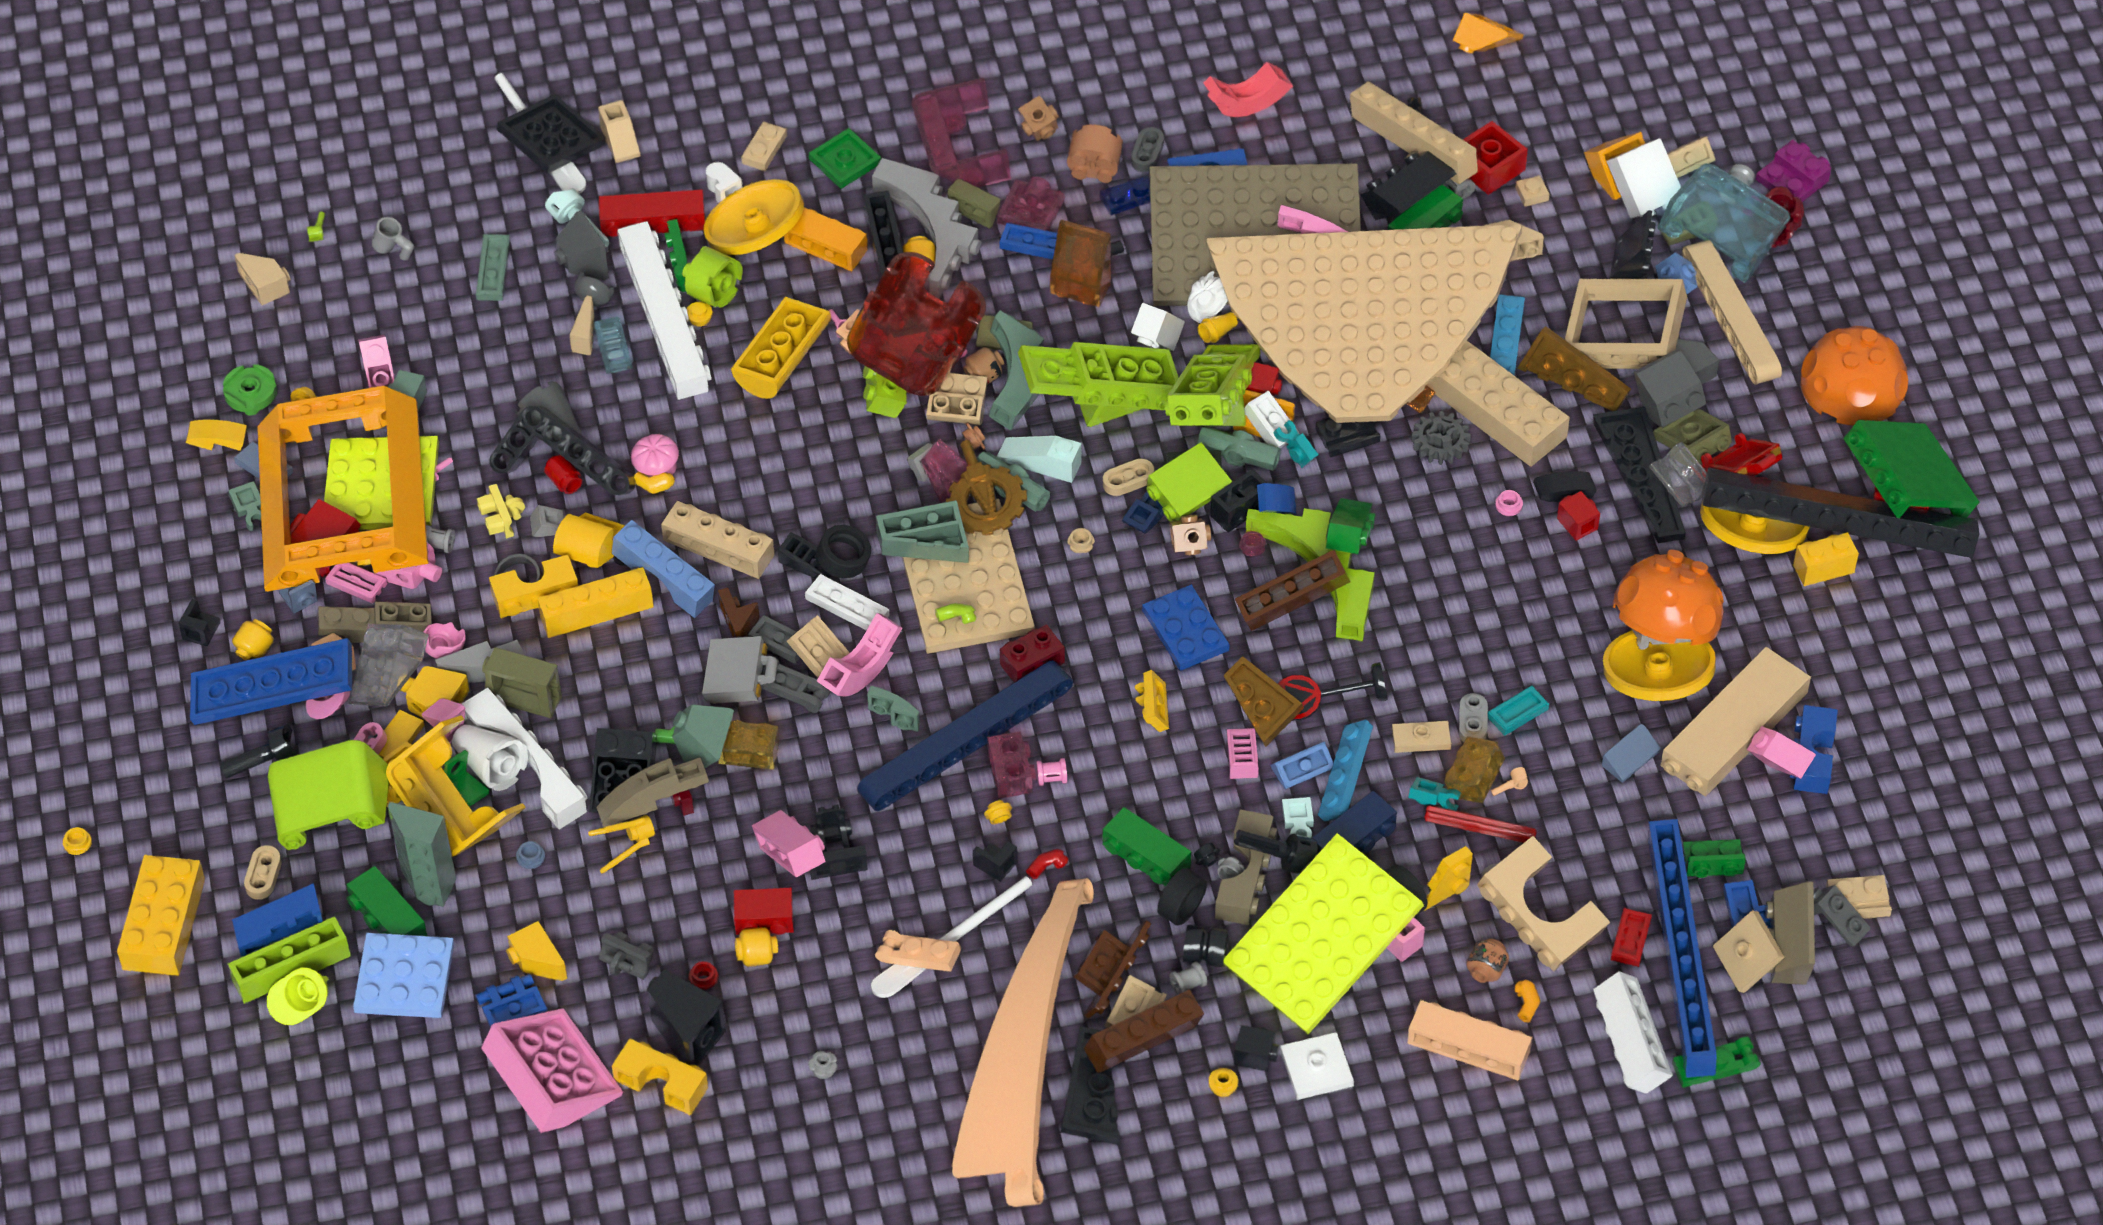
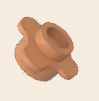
(974, 435)

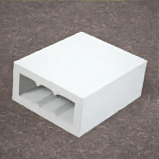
(1644, 178)

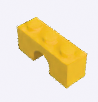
(516, 596)
(642, 1063)

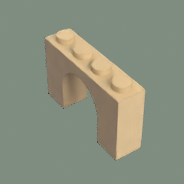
(1552, 941)

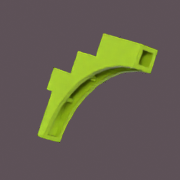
(1308, 539)

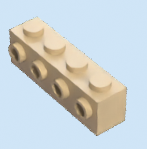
(718, 539)

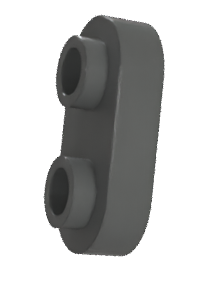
(1144, 153)

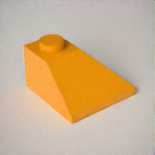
(1482, 33)
(1600, 154)

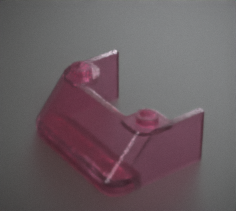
(942, 113)

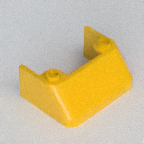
(425, 786)

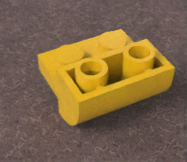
(586, 539)

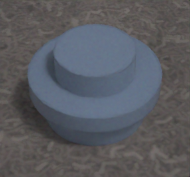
(530, 855)

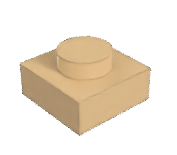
(1532, 191)

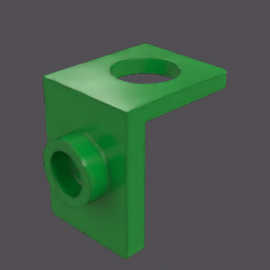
(466, 784)

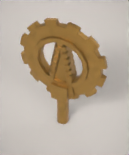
(980, 482)

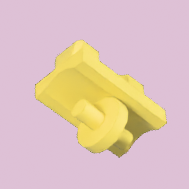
(504, 511)

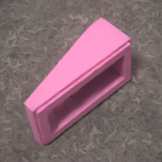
(1242, 769)

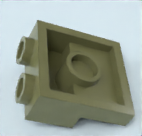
(1698, 432)

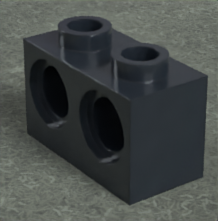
(1232, 502)

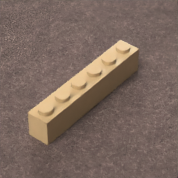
(1412, 130)

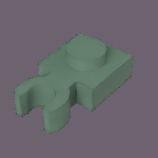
(246, 502)

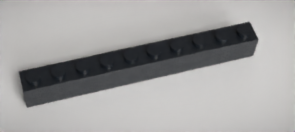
(1839, 512)

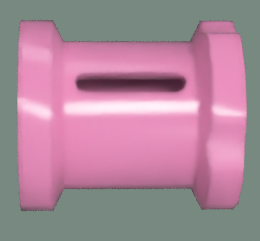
(1051, 772)

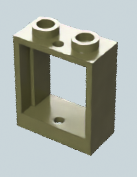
(523, 682)

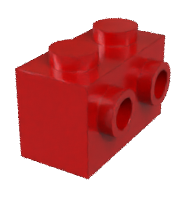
(764, 909)

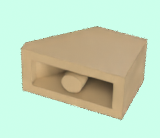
(263, 277)

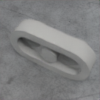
(1473, 717)

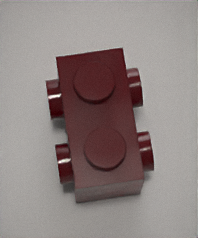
(1030, 652)

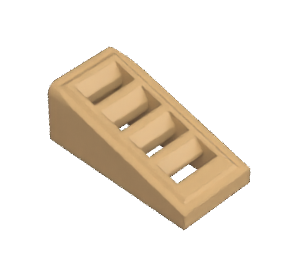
(582, 332)

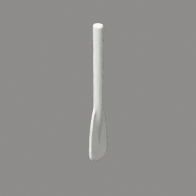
(567, 176)
(899, 976)

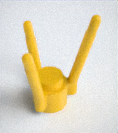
(637, 829)

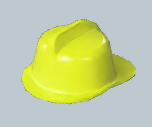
(297, 996)

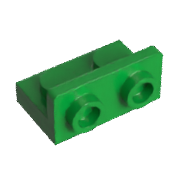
(1713, 858)

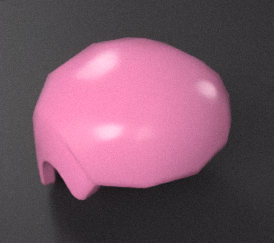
(444, 639)

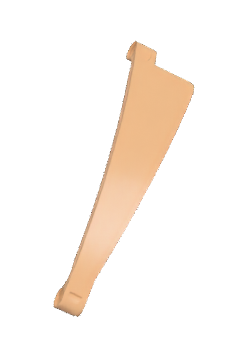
(1005, 1097)

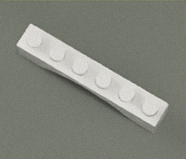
(559, 796)

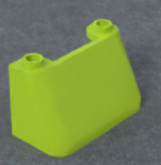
(326, 788)

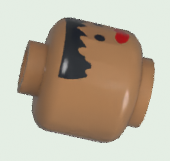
(984, 364)

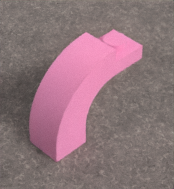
(865, 662)

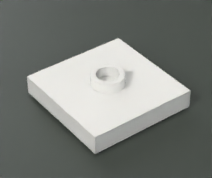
(1316, 1066)

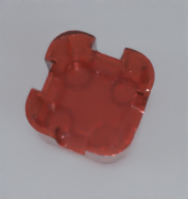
(911, 332)

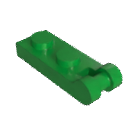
(678, 256)
(1725, 1062)

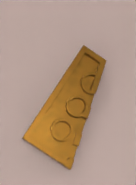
(1564, 364)

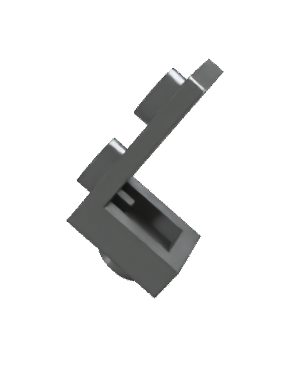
(1840, 914)

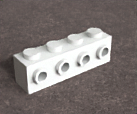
(1632, 1032)

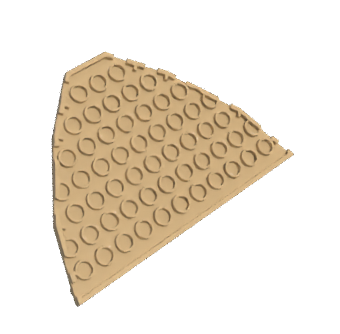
(1364, 312)

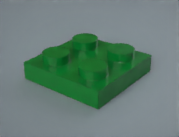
(844, 158)

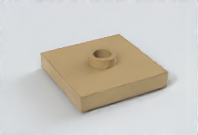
(1748, 951)

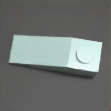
(1044, 455)

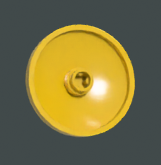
(753, 217)
(1753, 532)
(1658, 671)

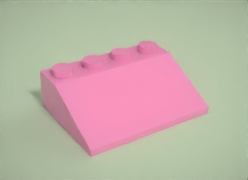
(550, 1068)

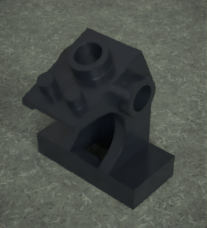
(833, 827)

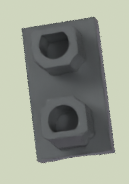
(624, 956)

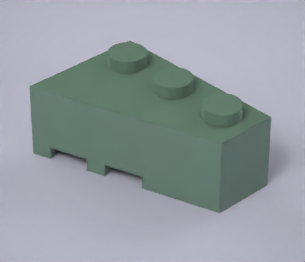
(924, 533)

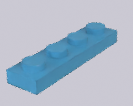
(1507, 331)
(1345, 770)

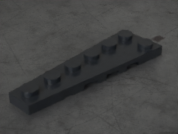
(1633, 449)

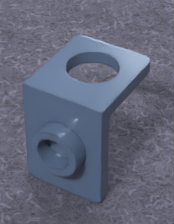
(300, 596)

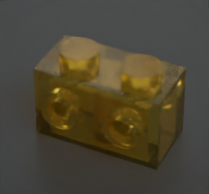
(750, 745)
(1475, 769)

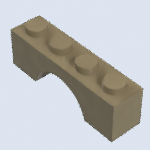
(1238, 894)

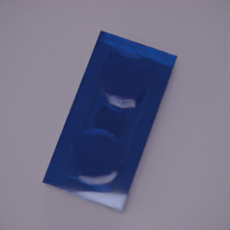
(1126, 195)

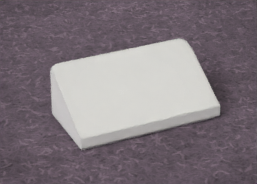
(1267, 417)

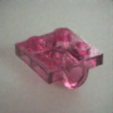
(1031, 204)

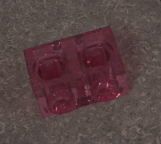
(1007, 765)

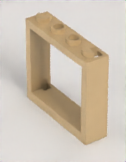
(1628, 354)

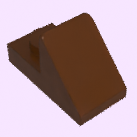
(738, 619)

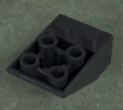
(1634, 250)
(618, 757)

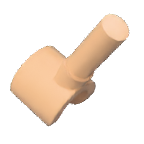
(1518, 781)

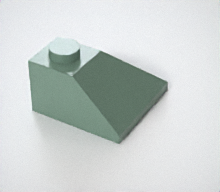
(701, 732)

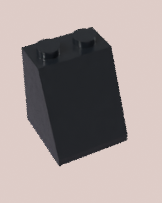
(685, 1017)

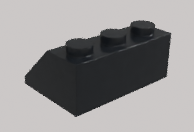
(1405, 184)

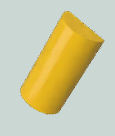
(779, 347)

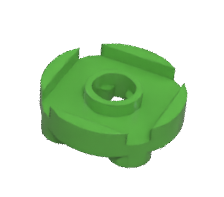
(249, 401)

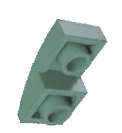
(902, 712)

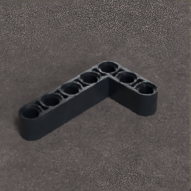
(563, 447)

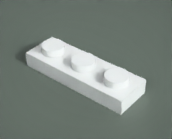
(844, 602)

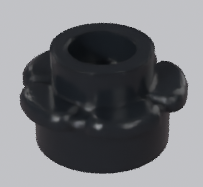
(1207, 855)

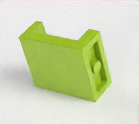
(1187, 482)

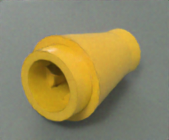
(1215, 327)

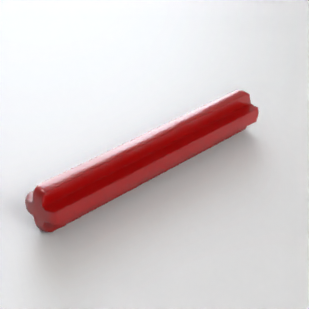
(1479, 824)

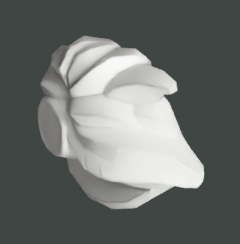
(1206, 298)

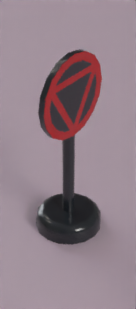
(1310, 695)

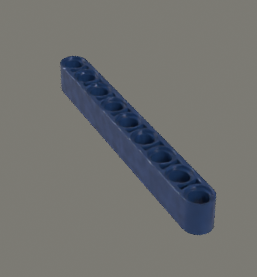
(964, 735)

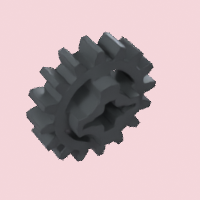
(1441, 437)

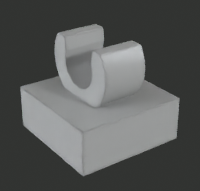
(915, 462)

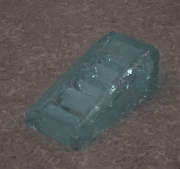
(607, 330)

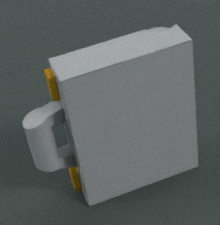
(736, 669)

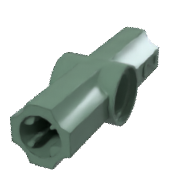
(1240, 448)
(1036, 495)

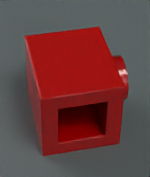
(1265, 379)
(1578, 515)

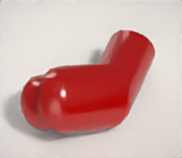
(1045, 859)

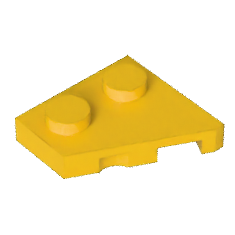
(1451, 876)

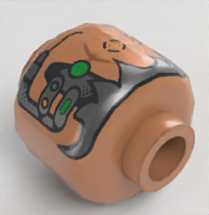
(1487, 960)

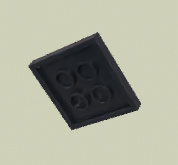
(551, 133)

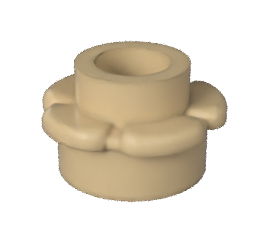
(1081, 535)

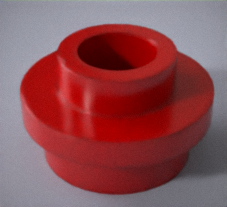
(703, 969)

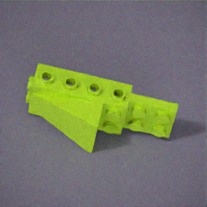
(1101, 377)
(1213, 387)

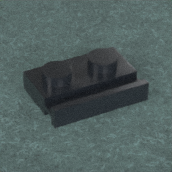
(1346, 436)

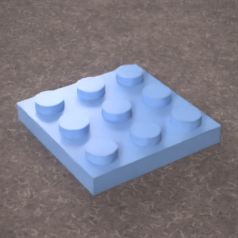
(403, 975)

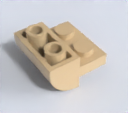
(959, 400)

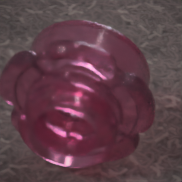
(1255, 539)

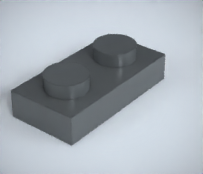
(775, 637)

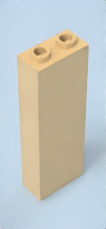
(1725, 727)

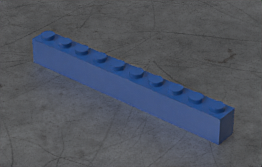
(1682, 949)

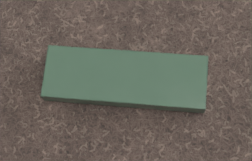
(493, 267)

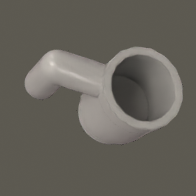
(387, 235)

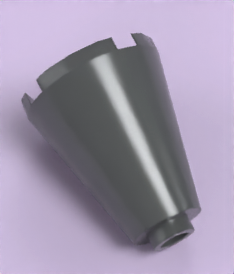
(555, 401)

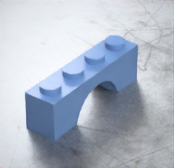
(686, 585)

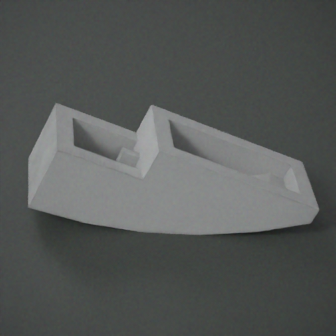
(470, 660)

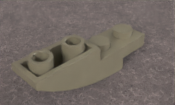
(354, 621)
(639, 792)

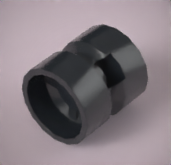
(1205, 945)

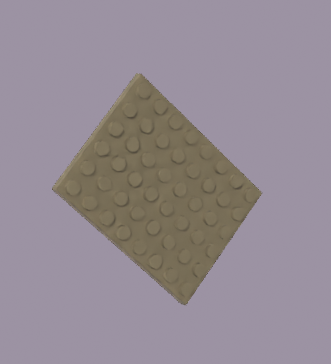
(1235, 202)

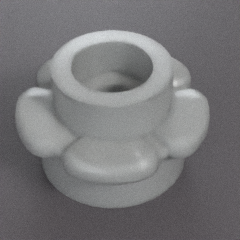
(1229, 867)
(826, 1070)

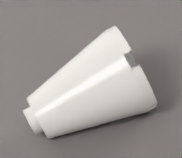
(491, 755)

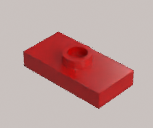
(1631, 937)

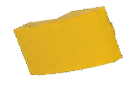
(207, 432)

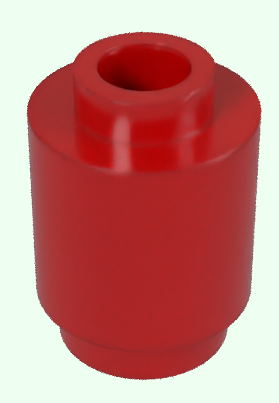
(563, 474)

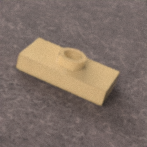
(1421, 736)

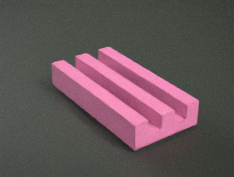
(353, 584)

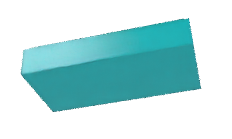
(1518, 710)

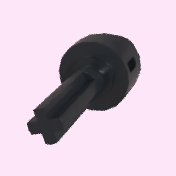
(278, 747)
(1292, 852)

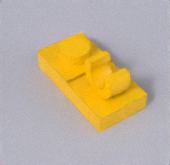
(1154, 700)

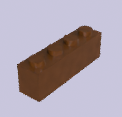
(1292, 590)
(1143, 1031)

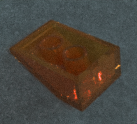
(1081, 263)

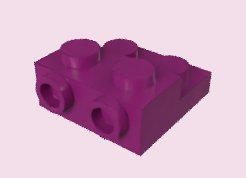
(1796, 170)

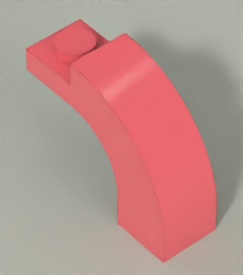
(1251, 95)

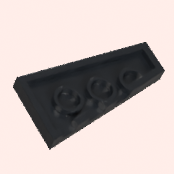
(1090, 1098)

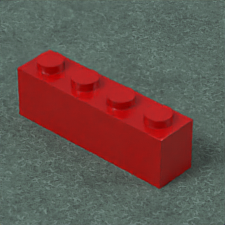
(656, 208)

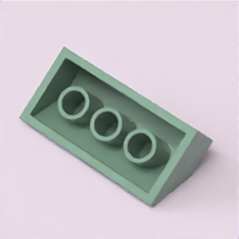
(423, 853)

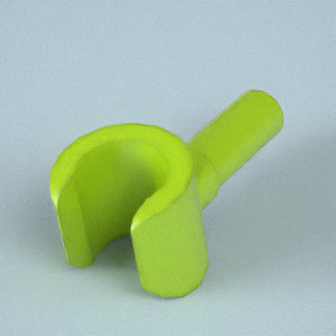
(315, 232)

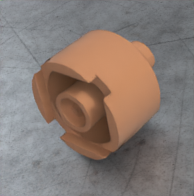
(1094, 153)

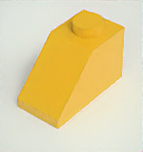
(536, 953)

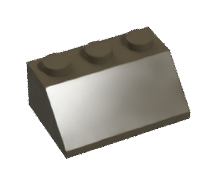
(1793, 930)

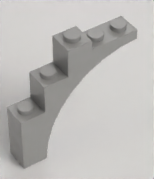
(940, 216)

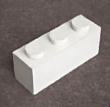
(1157, 328)

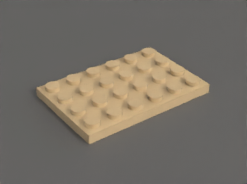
(986, 582)

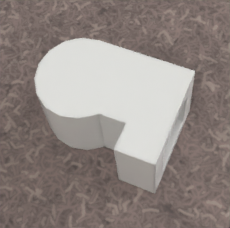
(722, 180)

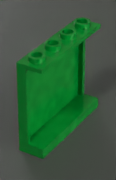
(1909, 467)

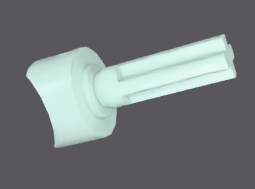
(569, 203)

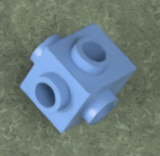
(1678, 268)

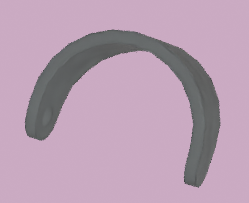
(518, 559)

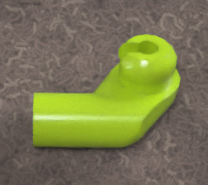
(955, 610)

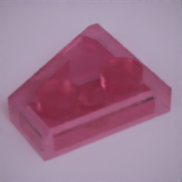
(943, 468)

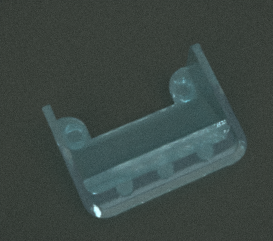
(1727, 214)

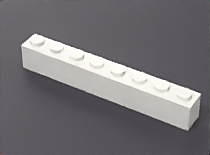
(663, 310)

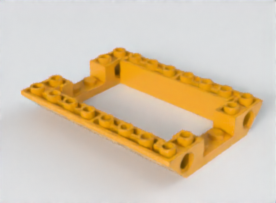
(387, 548)

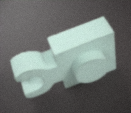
(1298, 815)

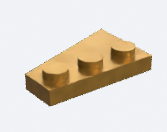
(1262, 699)

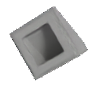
(545, 521)

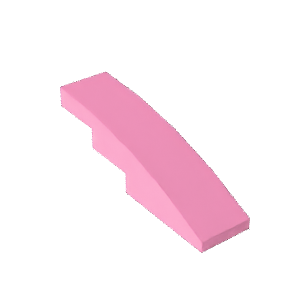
(1304, 222)

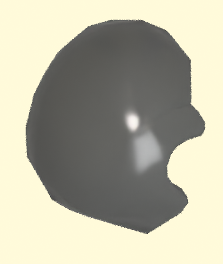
(593, 287)

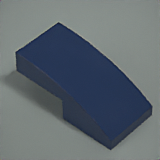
(1144, 514)

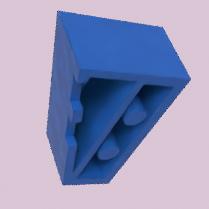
(277, 920)

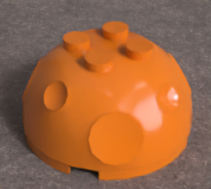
(1854, 375)
(1671, 599)

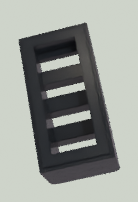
(791, 559)

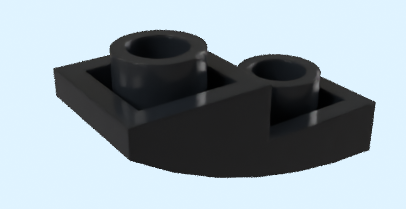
(1558, 485)

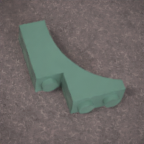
(1015, 396)

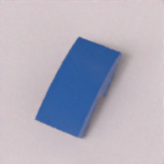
(1276, 498)

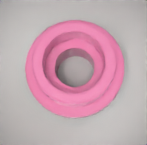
(1509, 497)

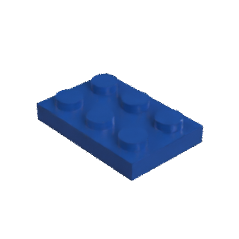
(1185, 627)

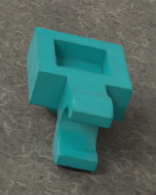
(1298, 445)
(1431, 792)

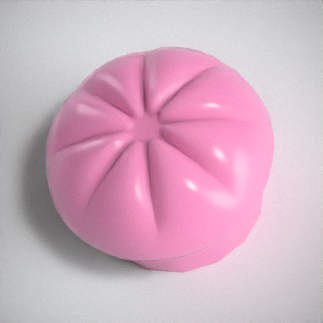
(655, 455)

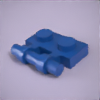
(518, 1005)

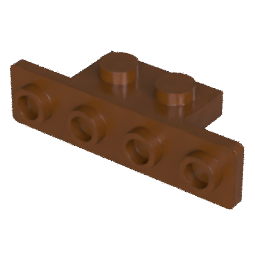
(1106, 962)

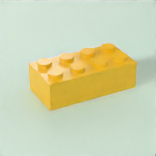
(161, 915)

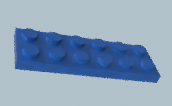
(271, 681)

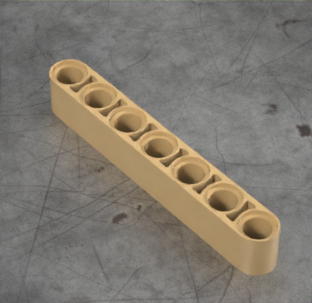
(1733, 313)

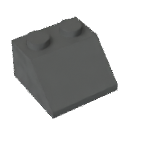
(1669, 388)

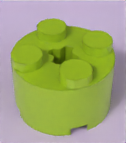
(712, 277)

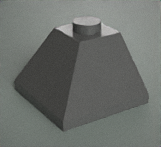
(581, 249)

